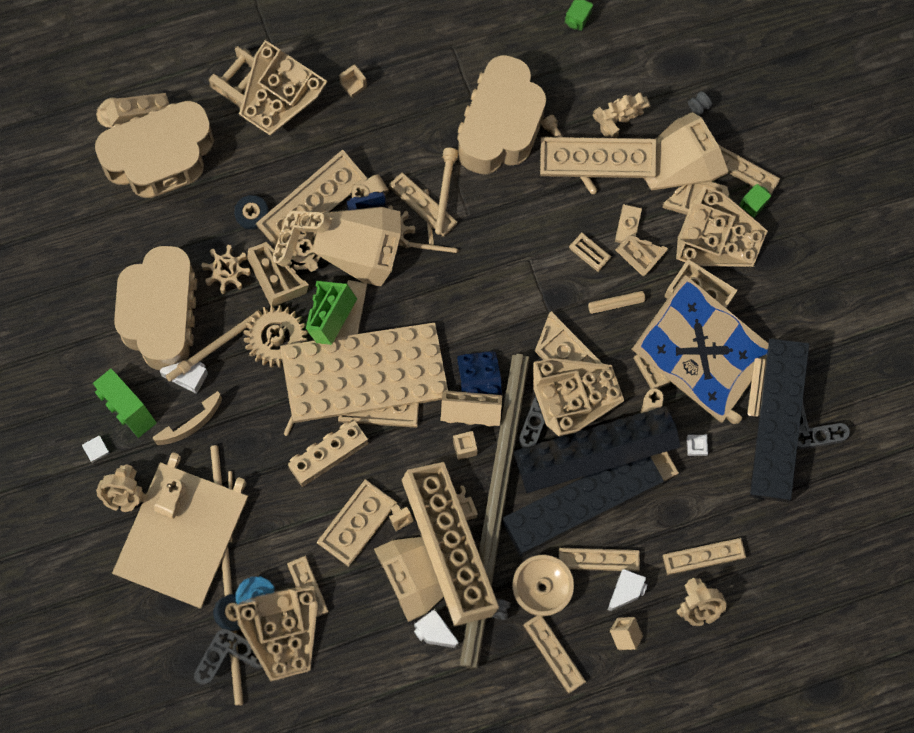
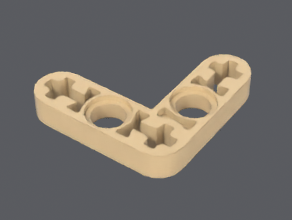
(296, 221)

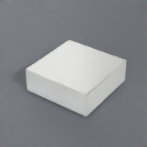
(697, 445)
(95, 449)

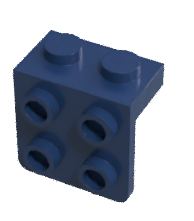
(373, 200)
(480, 373)

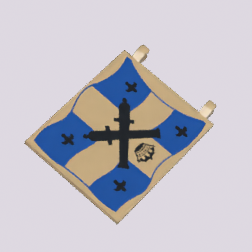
(702, 349)

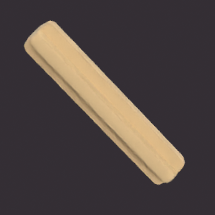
(616, 302)
(756, 387)

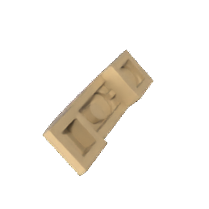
(168, 436)

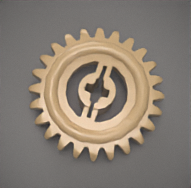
(286, 320)

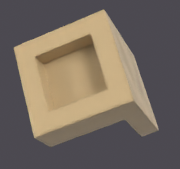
(353, 81)
(465, 445)
(626, 633)

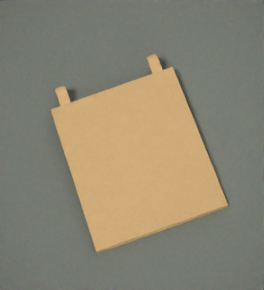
(181, 552)

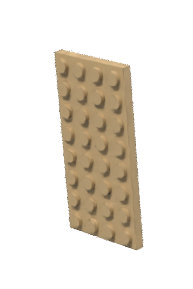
(364, 372)

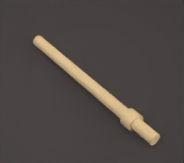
(185, 366)

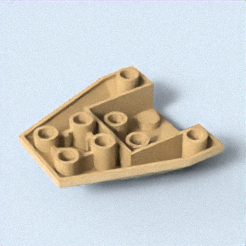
(278, 89)
(686, 155)
(719, 232)
(361, 242)
(574, 393)
(411, 575)
(280, 629)

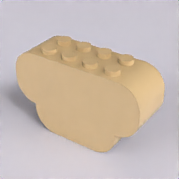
(501, 118)
(157, 149)
(157, 306)

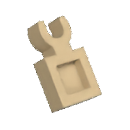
(608, 127)
(467, 505)

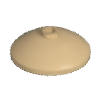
(545, 571)

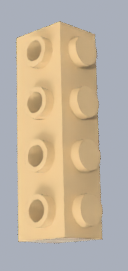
(327, 453)

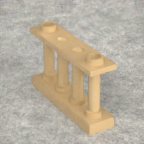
(221, 84)

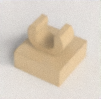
(400, 517)

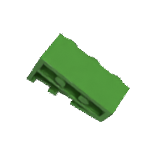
(329, 311)
(124, 403)

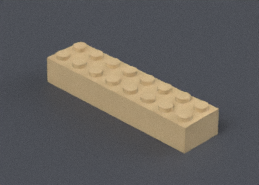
(449, 544)

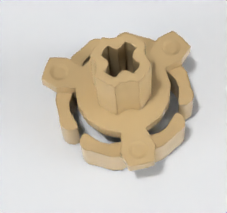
(307, 240)
(121, 489)
(701, 603)

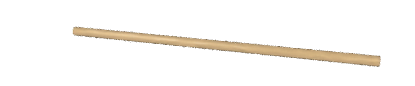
(227, 586)

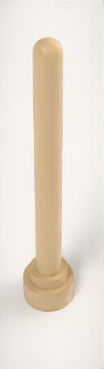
(550, 124)
(450, 156)

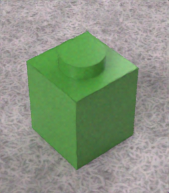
(578, 14)
(755, 200)

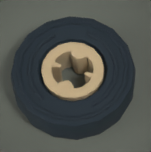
(247, 204)
(221, 613)

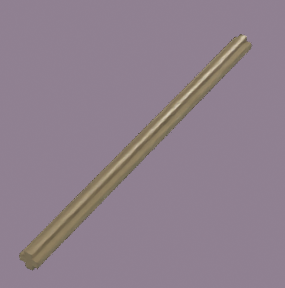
(497, 496)

